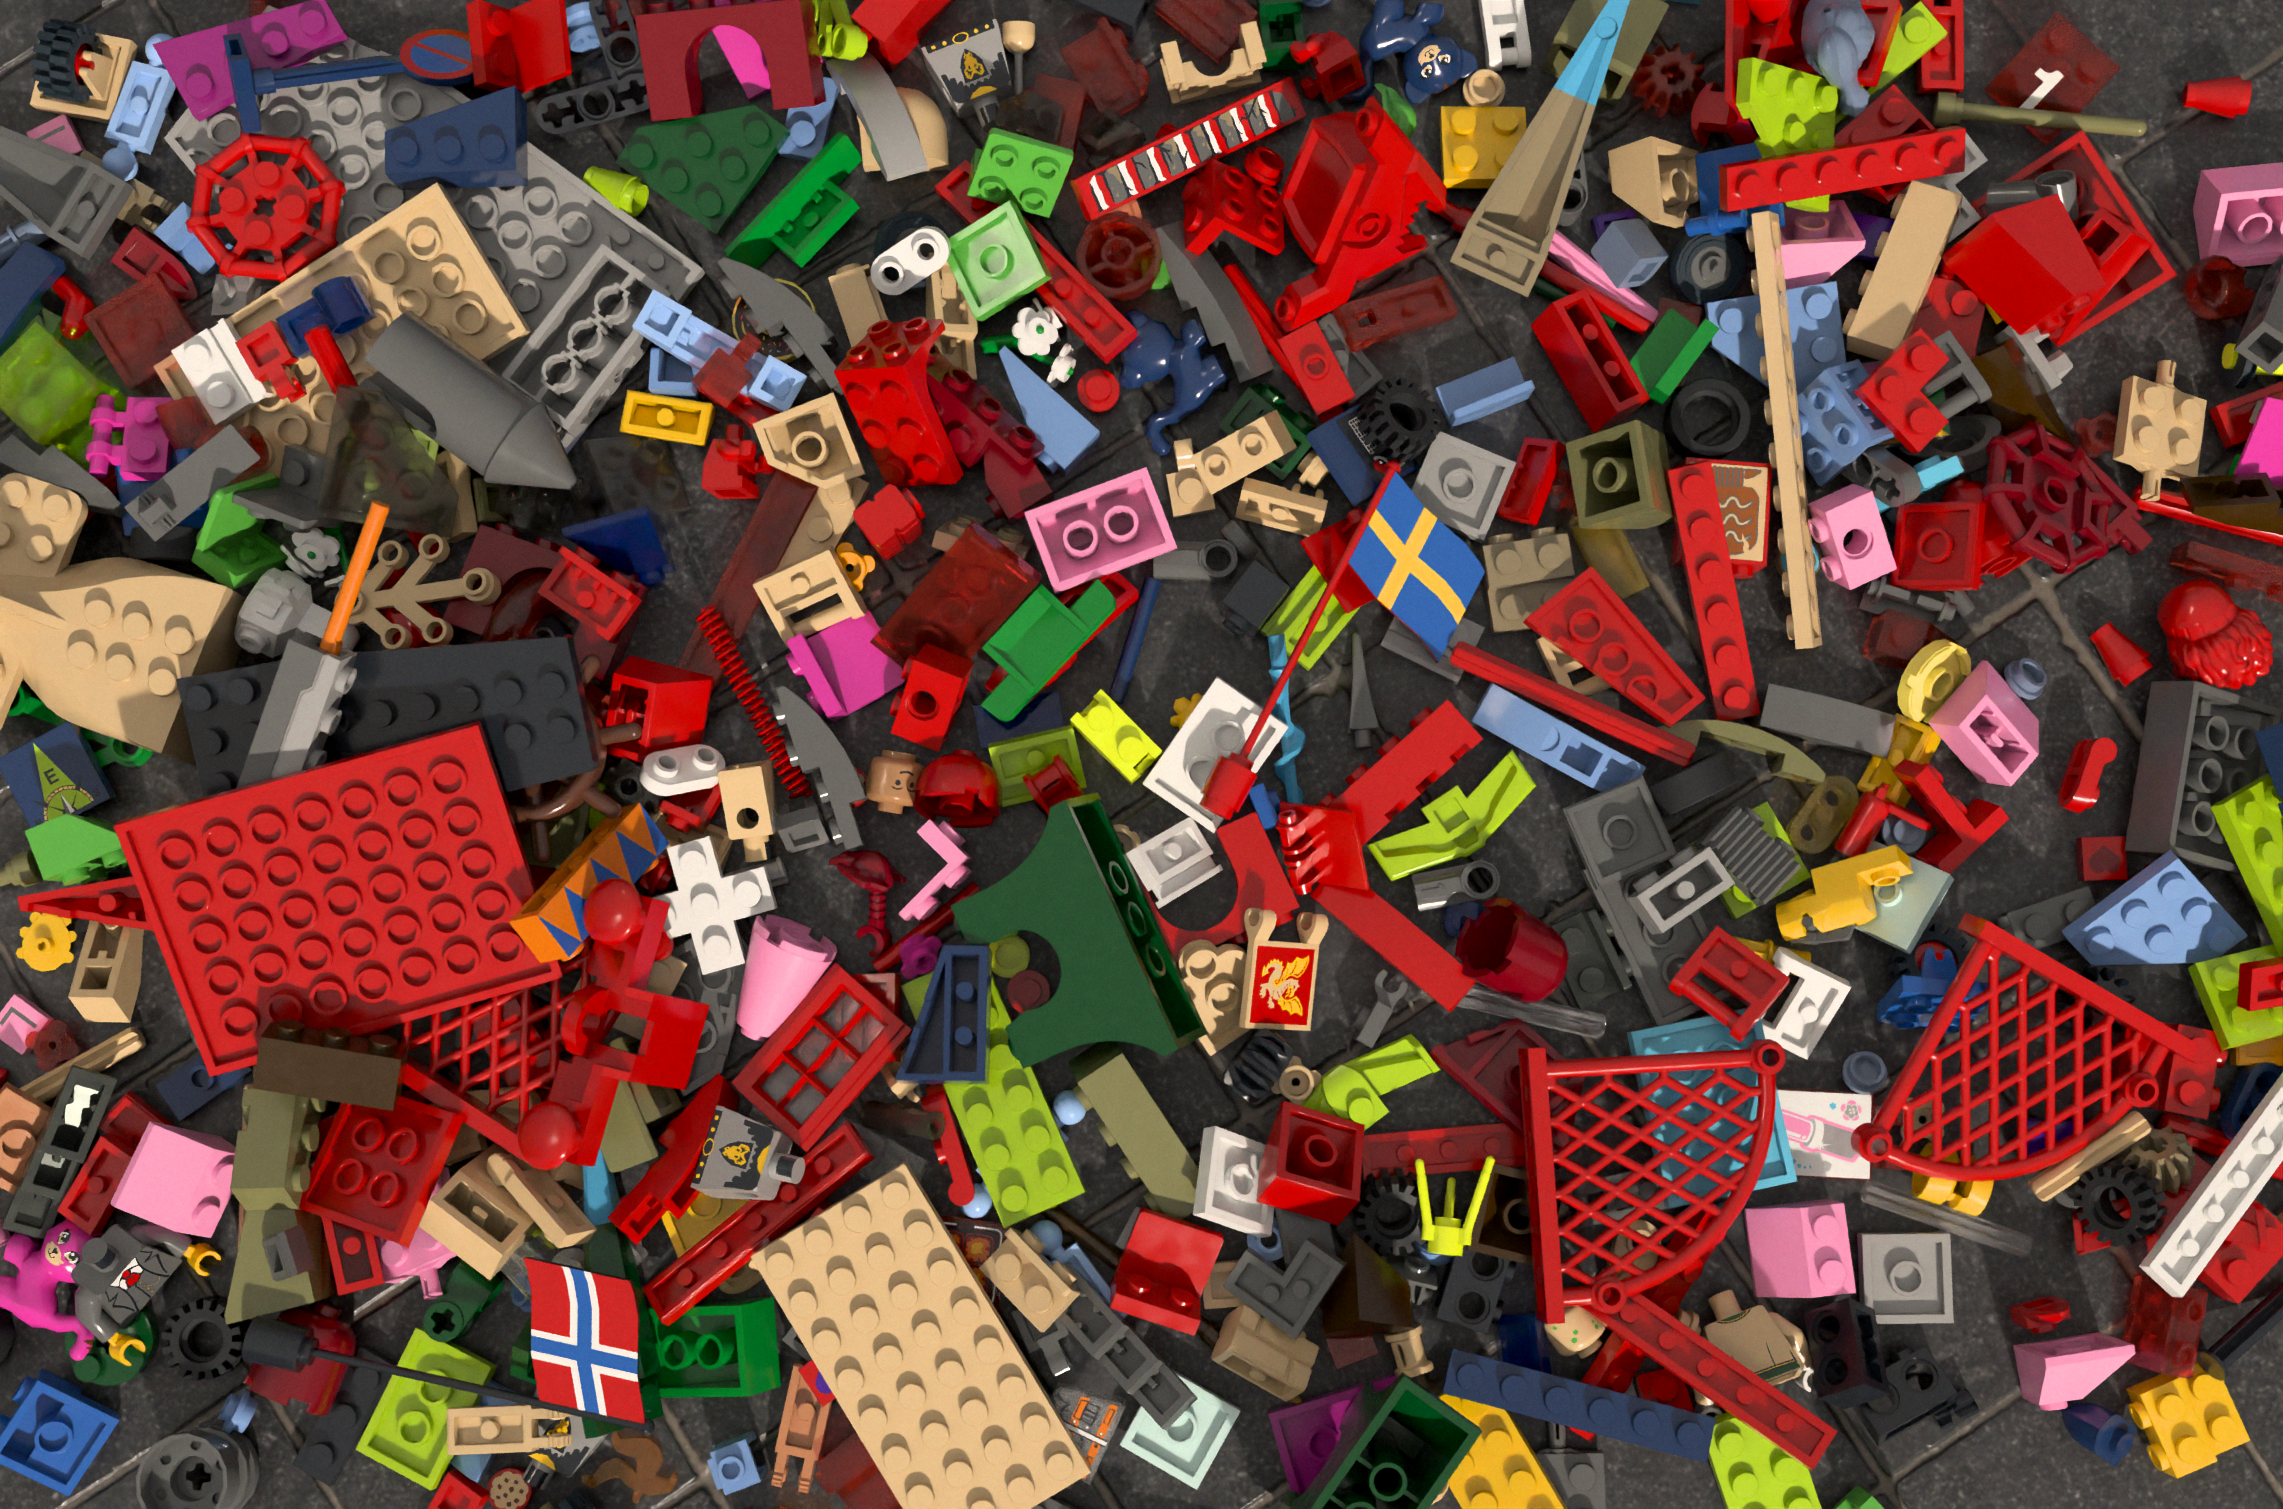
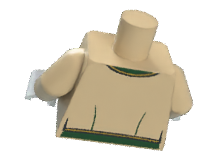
(1759, 1342)

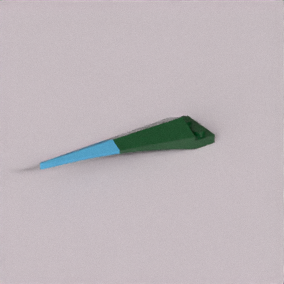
(612, 1254)

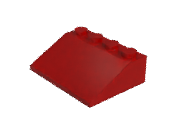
(2095, 190)

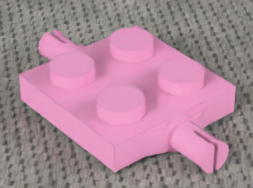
(420, 1259)

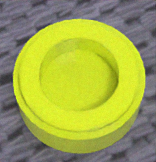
(1010, 956)

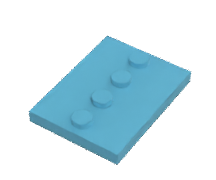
(1705, 1035)

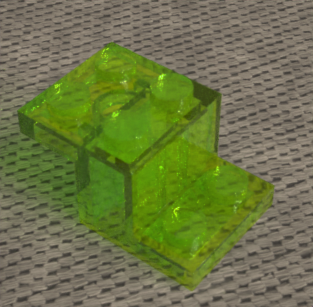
(53, 393)

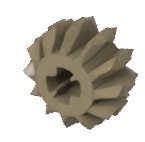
(2165, 1155)

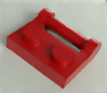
(1739, 973)

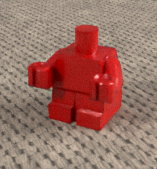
(1333, 63)
(732, 466)

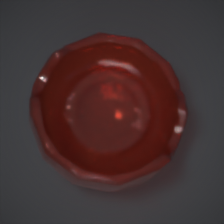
(2217, 289)

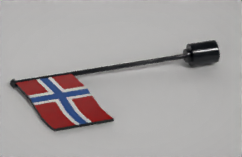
(580, 1347)

